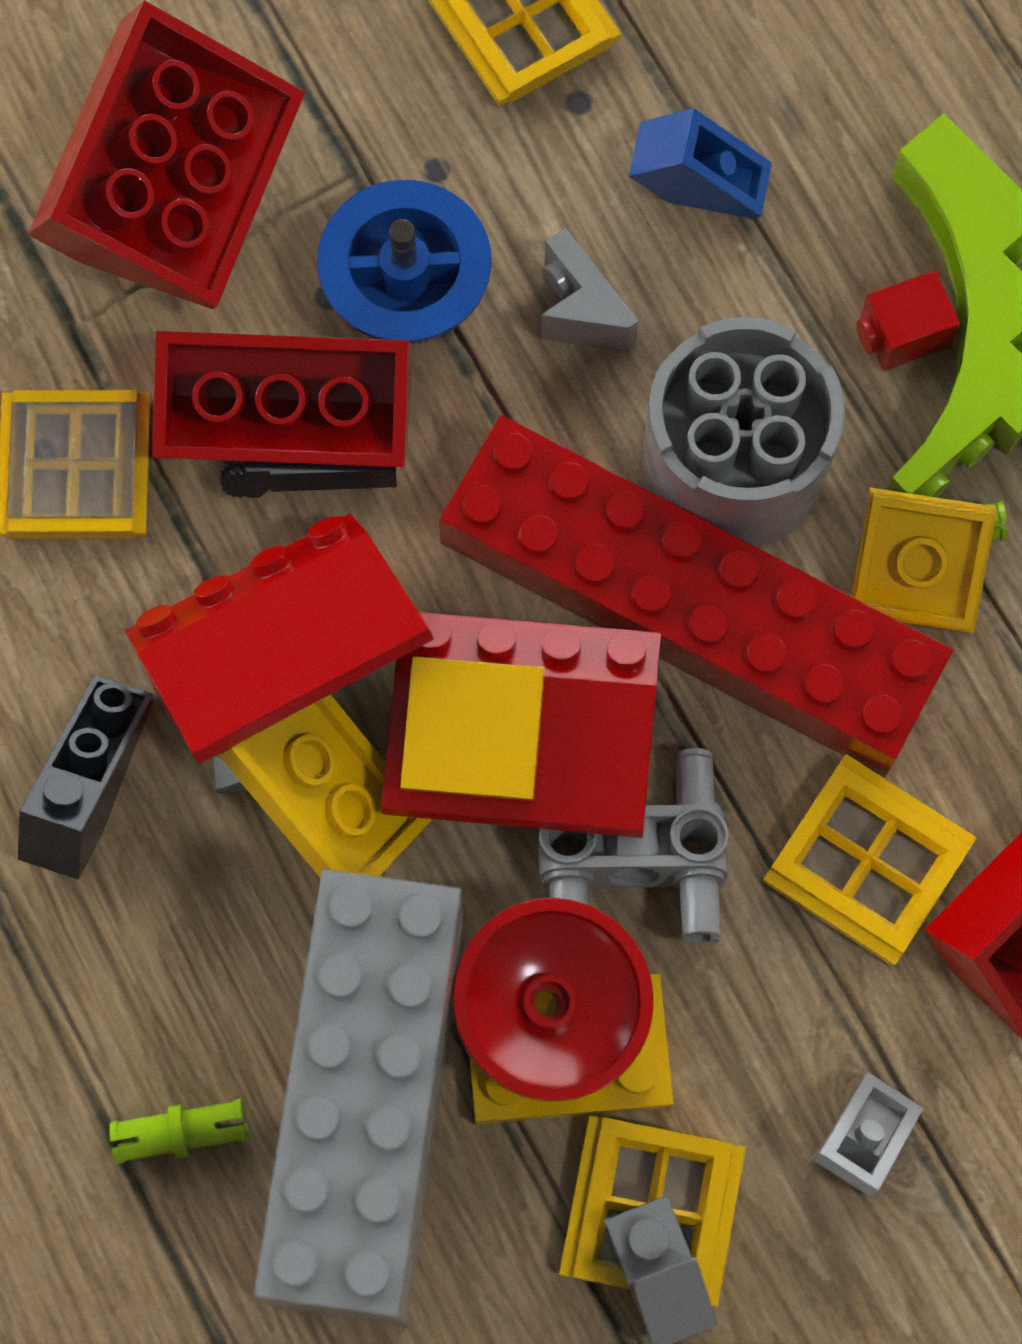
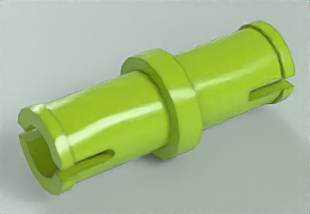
(179, 1131)

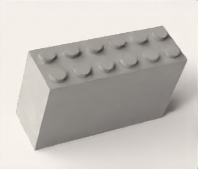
(362, 1099)

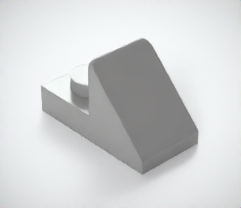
(593, 309)
(868, 1135)
(661, 1272)

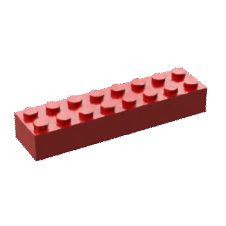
(716, 600)

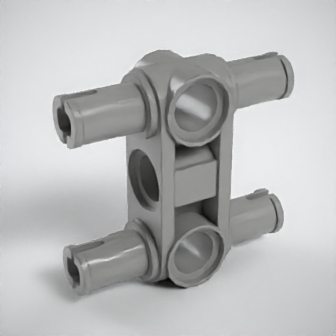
(658, 856)

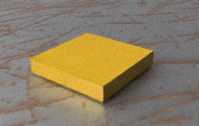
(923, 558)
(472, 728)

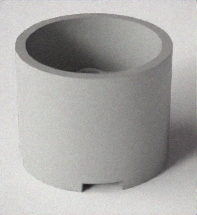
(740, 480)

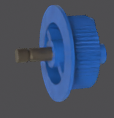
(404, 261)

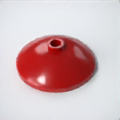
(598, 989)

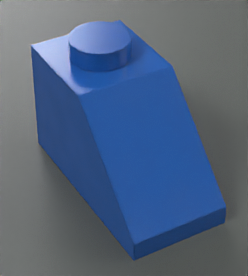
(699, 165)

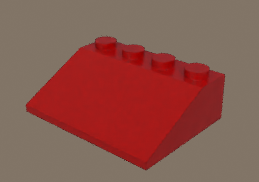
(167, 159)
(276, 635)
(591, 724)

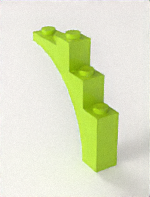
(979, 229)

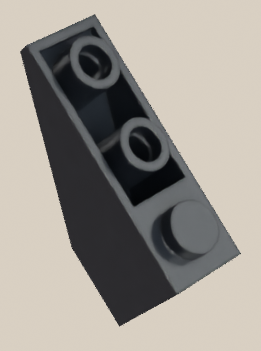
(82, 778)

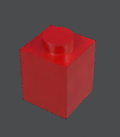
(907, 321)

